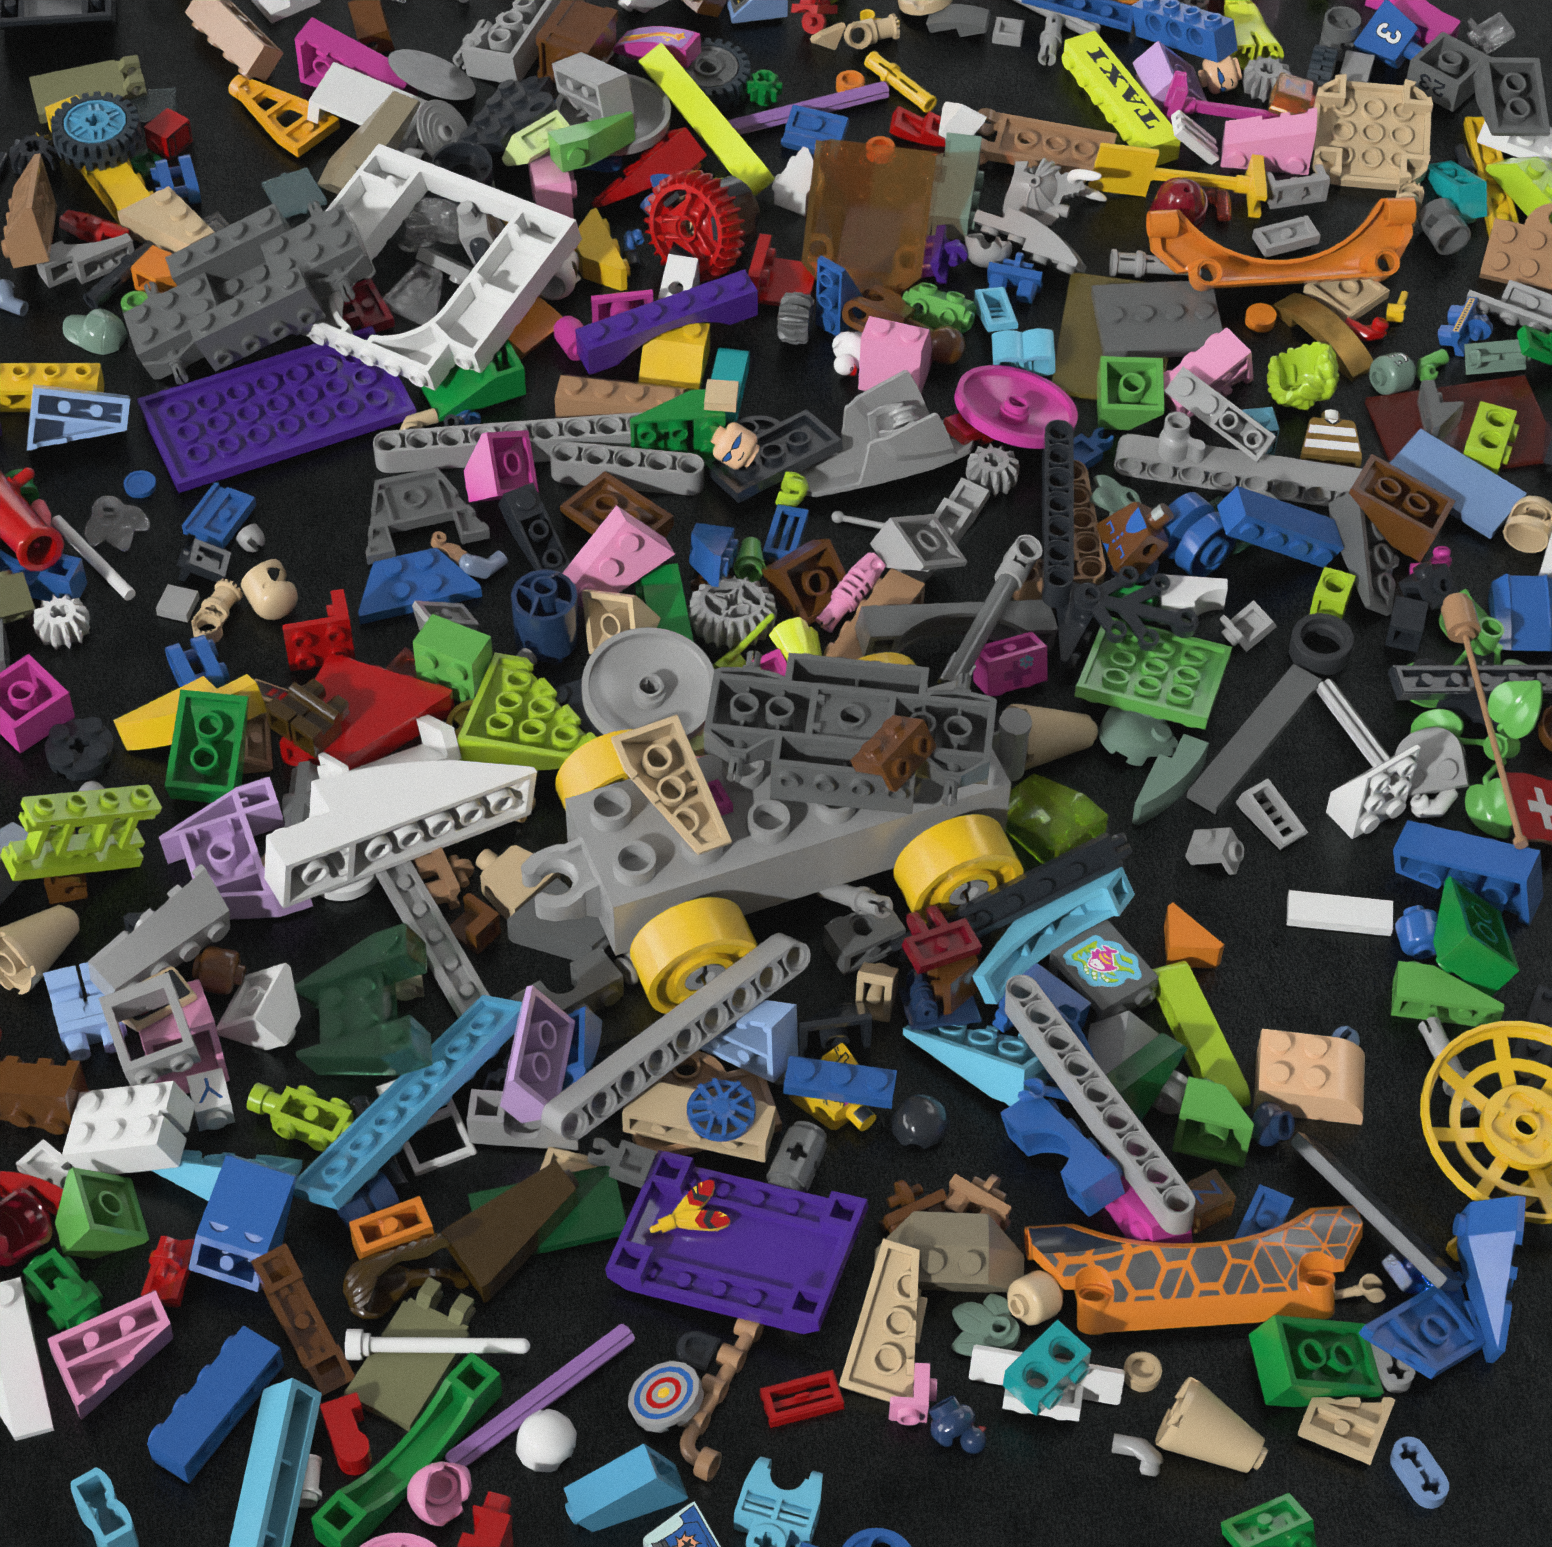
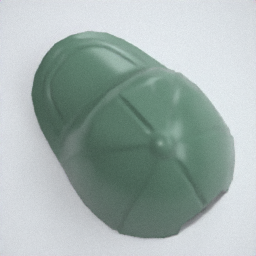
(96, 332)

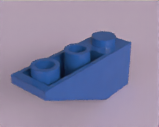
(833, 291)
(713, 551)

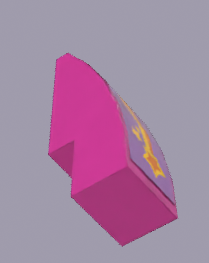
(681, 43)

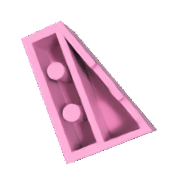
(617, 555)
(109, 1349)

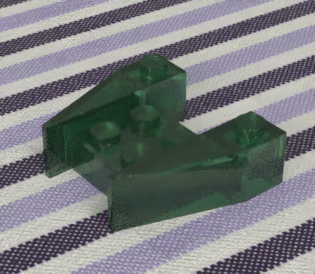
(360, 1008)

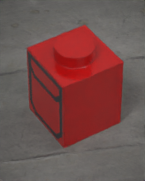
(168, 134)

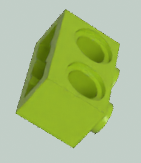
(1490, 435)

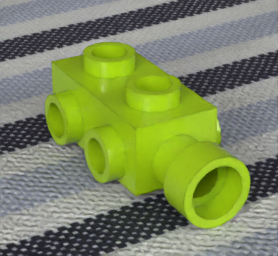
(302, 1114)

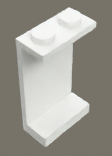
(355, 99)
(438, 744)

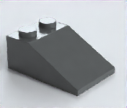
(1512, 96)

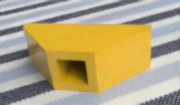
(600, 253)

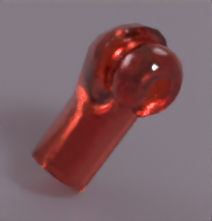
(1222, 201)

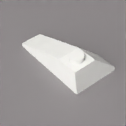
(22, 1385)

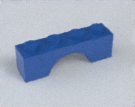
(63, 578)
(1088, 1175)

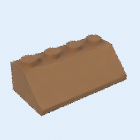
(30, 217)
(600, 396)

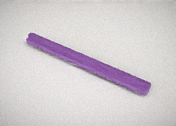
(826, 103)
(541, 1396)

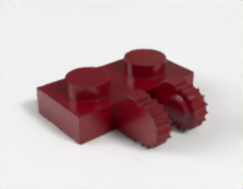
(367, 308)
(941, 944)

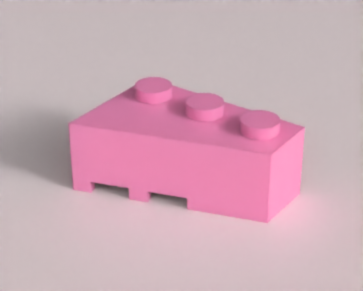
(1283, 142)
(551, 186)
(1218, 363)

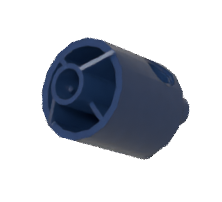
(546, 615)

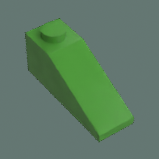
(590, 141)
(1429, 992)

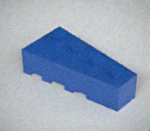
(1490, 868)

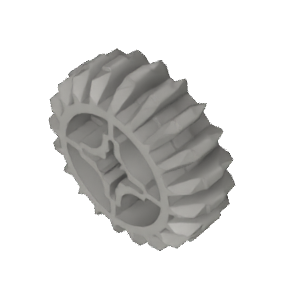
(731, 611)

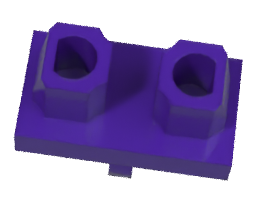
(942, 254)

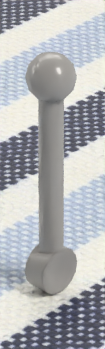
(838, 517)

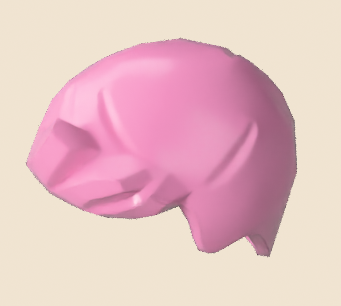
(438, 1492)

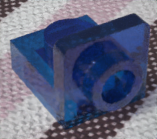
(1406, 1274)

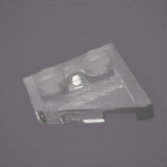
(416, 294)

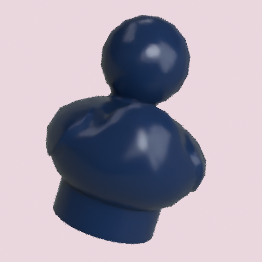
(1271, 1124)
(953, 1420)

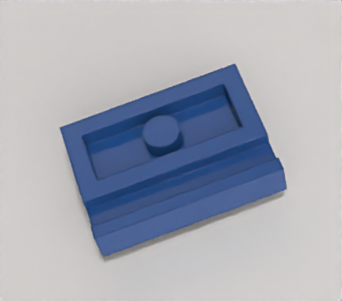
(809, 125)
(219, 515)

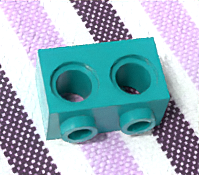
(1040, 1363)

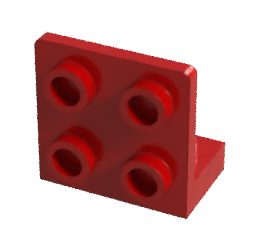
(776, 275)
(312, 640)

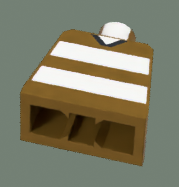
(1332, 441)

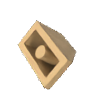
(877, 989)

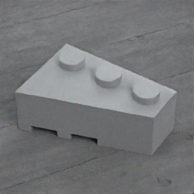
(594, 86)

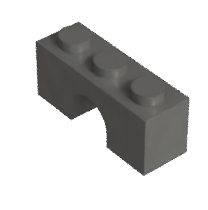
(595, 983)

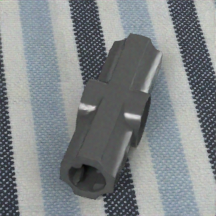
(297, 803)

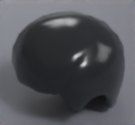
(920, 1121)

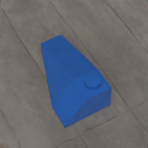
(1485, 1248)

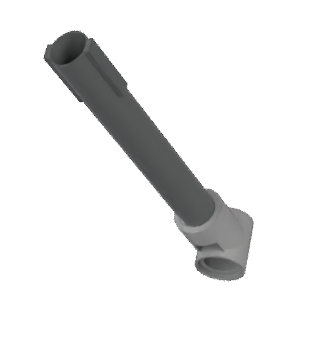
(1009, 579)

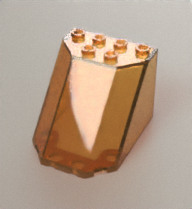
(871, 211)

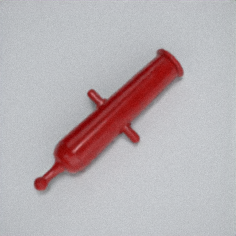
(23, 529)

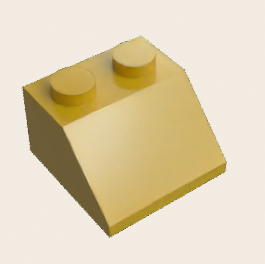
(676, 357)

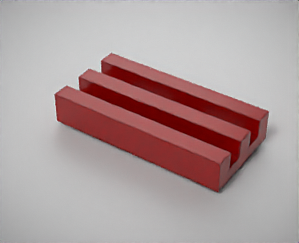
(806, 1411)

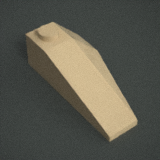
(669, 775)

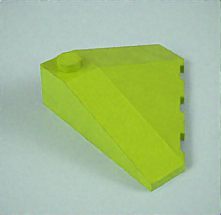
(519, 719)

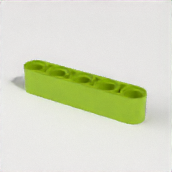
(1198, 1030)

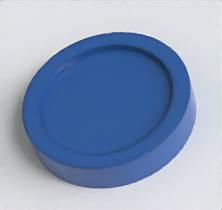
(140, 484)

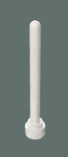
(362, 1344)

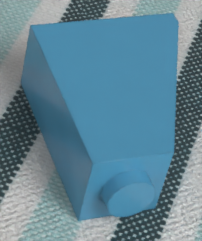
(624, 1489)

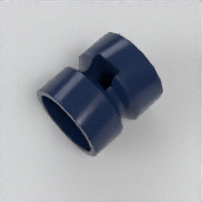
(370, 1198)

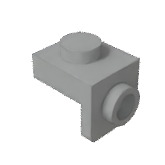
(1247, 626)
(1216, 846)

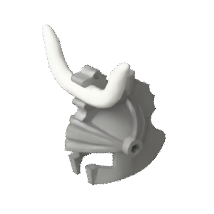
(1044, 192)

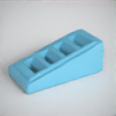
(995, 309)

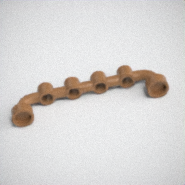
(715, 1389)

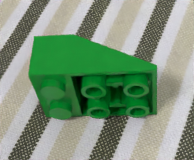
(472, 390)
(678, 426)

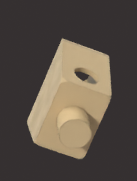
(503, 879)

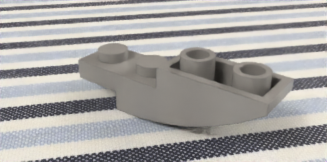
(1034, 237)
(1220, 414)

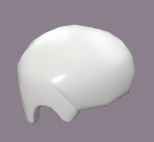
(545, 1440)

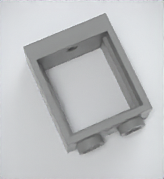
(138, 1000)

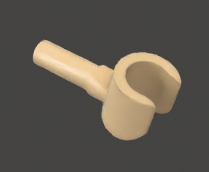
(1365, 1287)

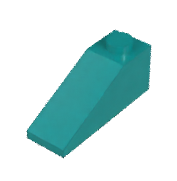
(1461, 187)

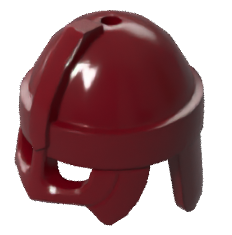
(1182, 195)
(23, 1226)

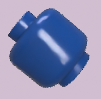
(1417, 932)

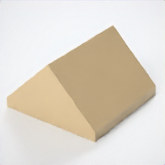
(613, 613)

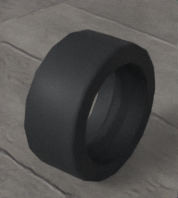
(1323, 625)

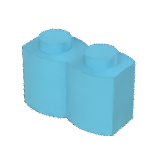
(1026, 350)
(102, 1511)

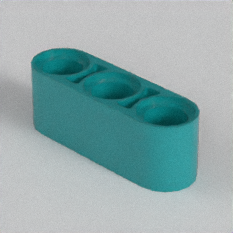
(732, 366)

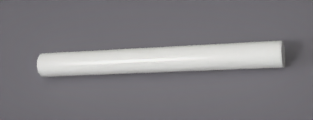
(93, 558)

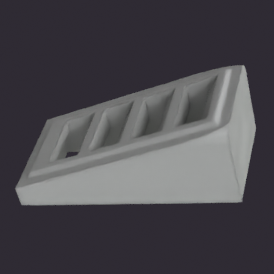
(1256, 813)

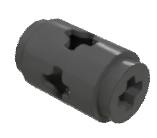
(798, 1157)

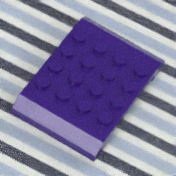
(766, 1267)

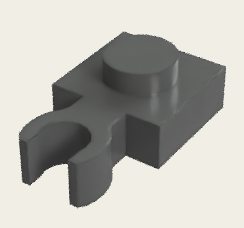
(627, 1163)

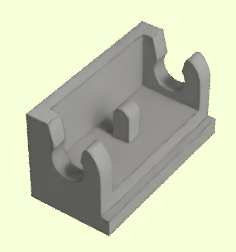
(1297, 190)

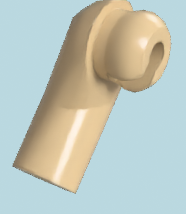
(420, 419)

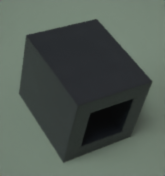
(1406, 624)

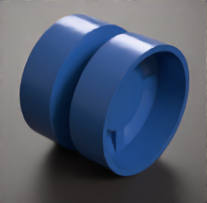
(1196, 536)

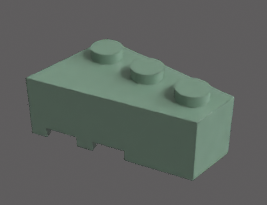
(958, 186)

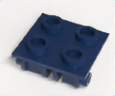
(925, 1013)

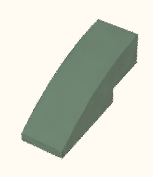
(1170, 778)

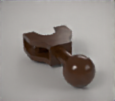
(947, 341)

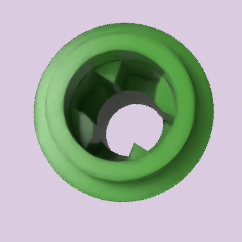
(749, 560)

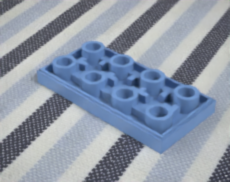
(1479, 495)

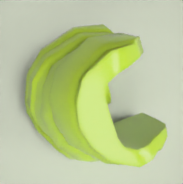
(794, 489)

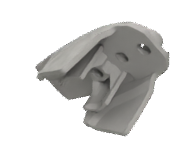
(875, 450)

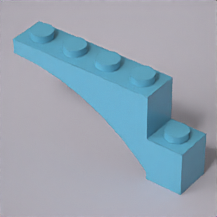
(1049, 927)

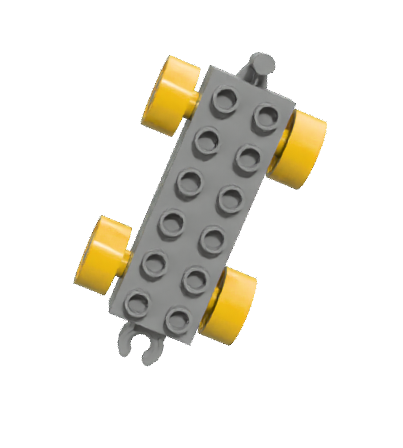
(688, 910)

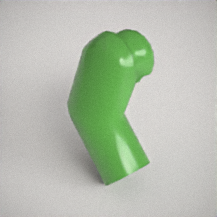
(1427, 365)

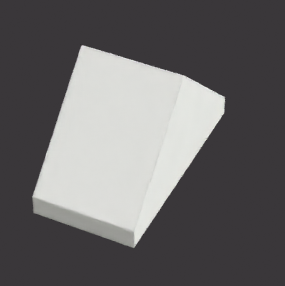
(959, 119)

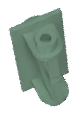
(1494, 357)

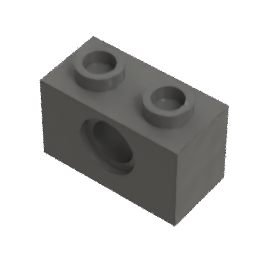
(850, 949)

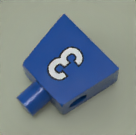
(1389, 36)

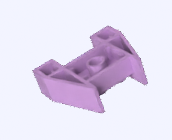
(224, 844)

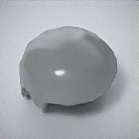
(982, 252)

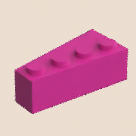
(321, 46)

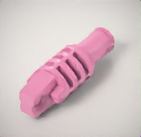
(851, 590)

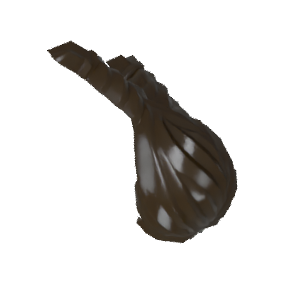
(380, 1282)

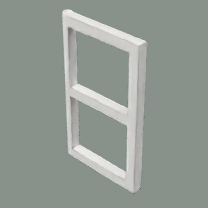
(448, 1111)

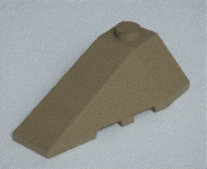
(384, 127)

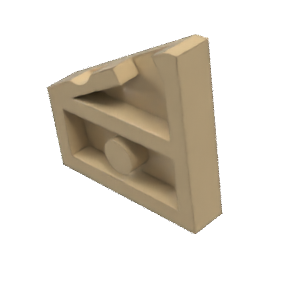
(1346, 1425)

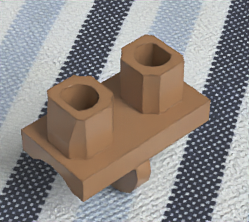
(447, 875)
(979, 1198)

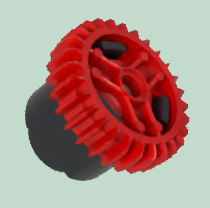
(702, 220)

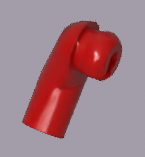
(1370, 332)

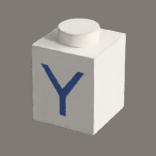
(211, 1099)

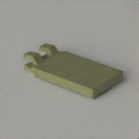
(103, 77)
(404, 1383)

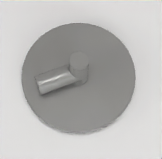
(438, 125)

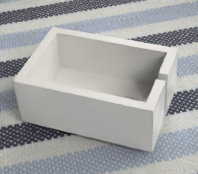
(126, 1128)

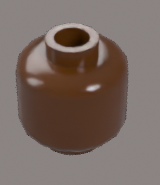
(218, 970)

